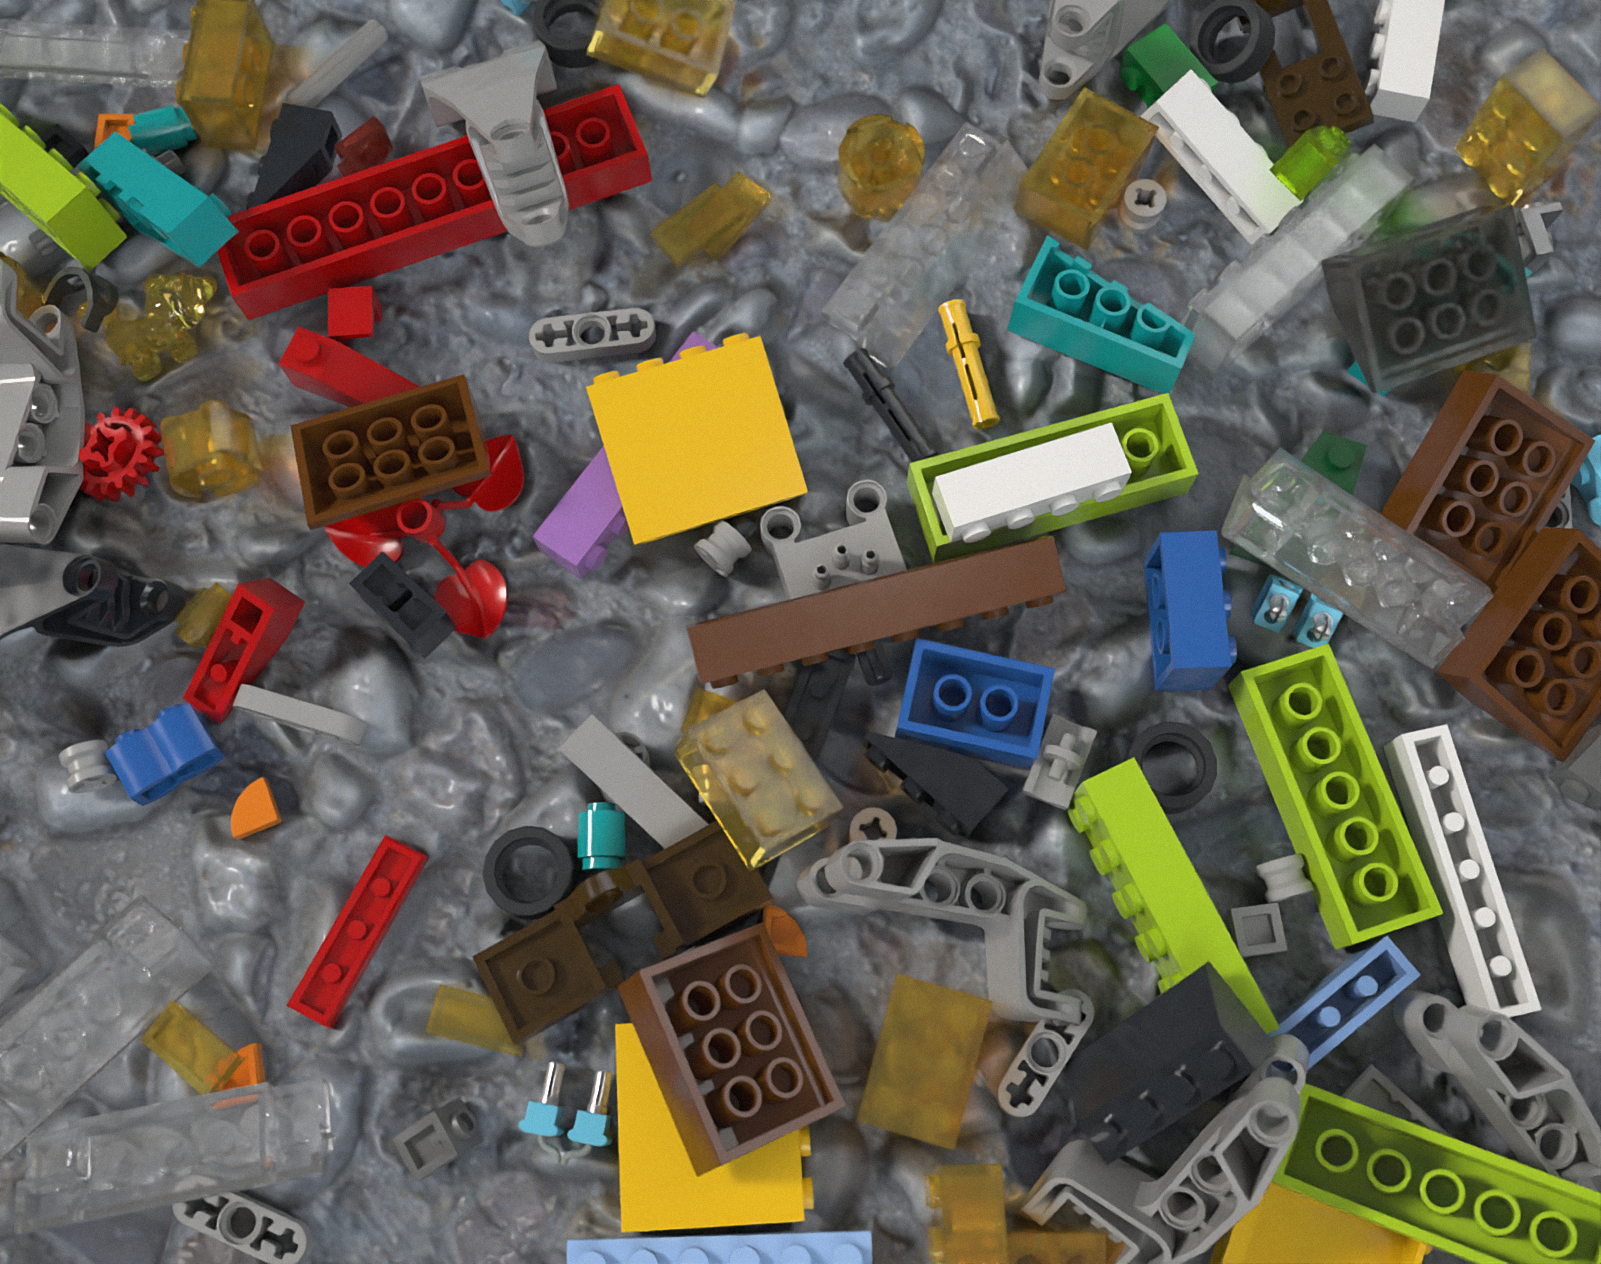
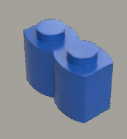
(164, 754)

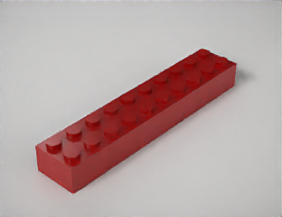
(415, 208)

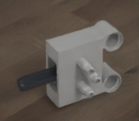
(838, 558)

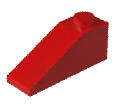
(338, 371)
(243, 644)

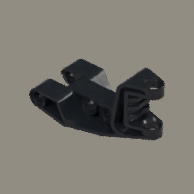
(80, 598)

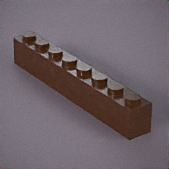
(875, 609)

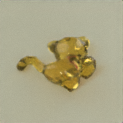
(171, 307)

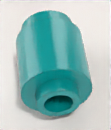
(162, 130)
(601, 837)

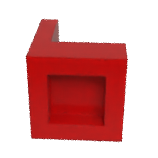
(352, 313)

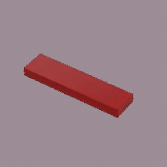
(357, 932)

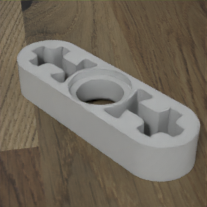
(578, 323)
(300, 715)
(1051, 1073)
(270, 1249)

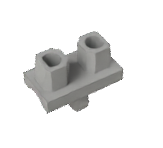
(1059, 762)

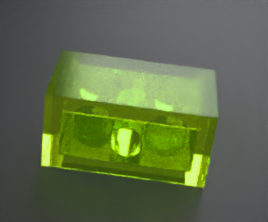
(1312, 159)

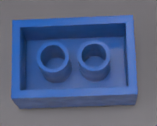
(1188, 611)
(975, 704)

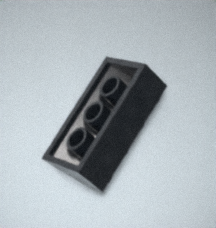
(1164, 1062)

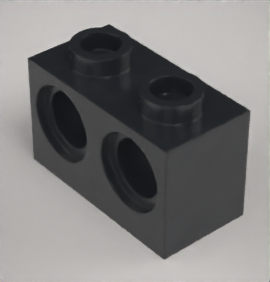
(403, 604)

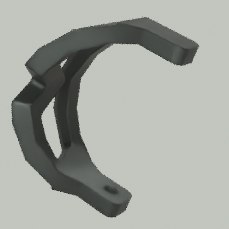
(97, 306)

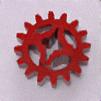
(119, 454)

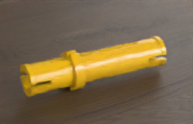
(963, 347)

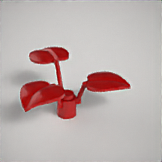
(473, 596)

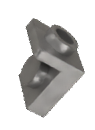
(1533, 235)
(438, 1139)

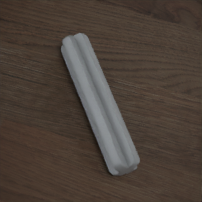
(339, 65)

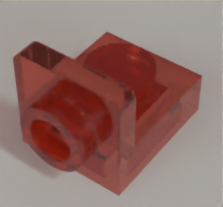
(363, 148)

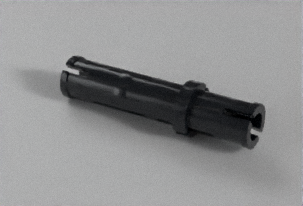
(881, 394)

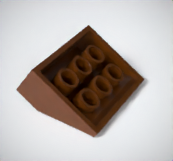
(390, 451)
(1487, 476)
(1538, 645)
(730, 1047)

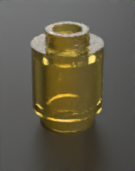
(202, 615)

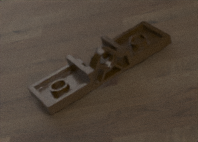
(1318, 88)
(548, 967)

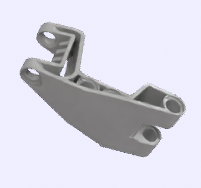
(1088, 36)
(508, 136)
(38, 419)
(1012, 912)
(1504, 1065)
(1146, 1213)

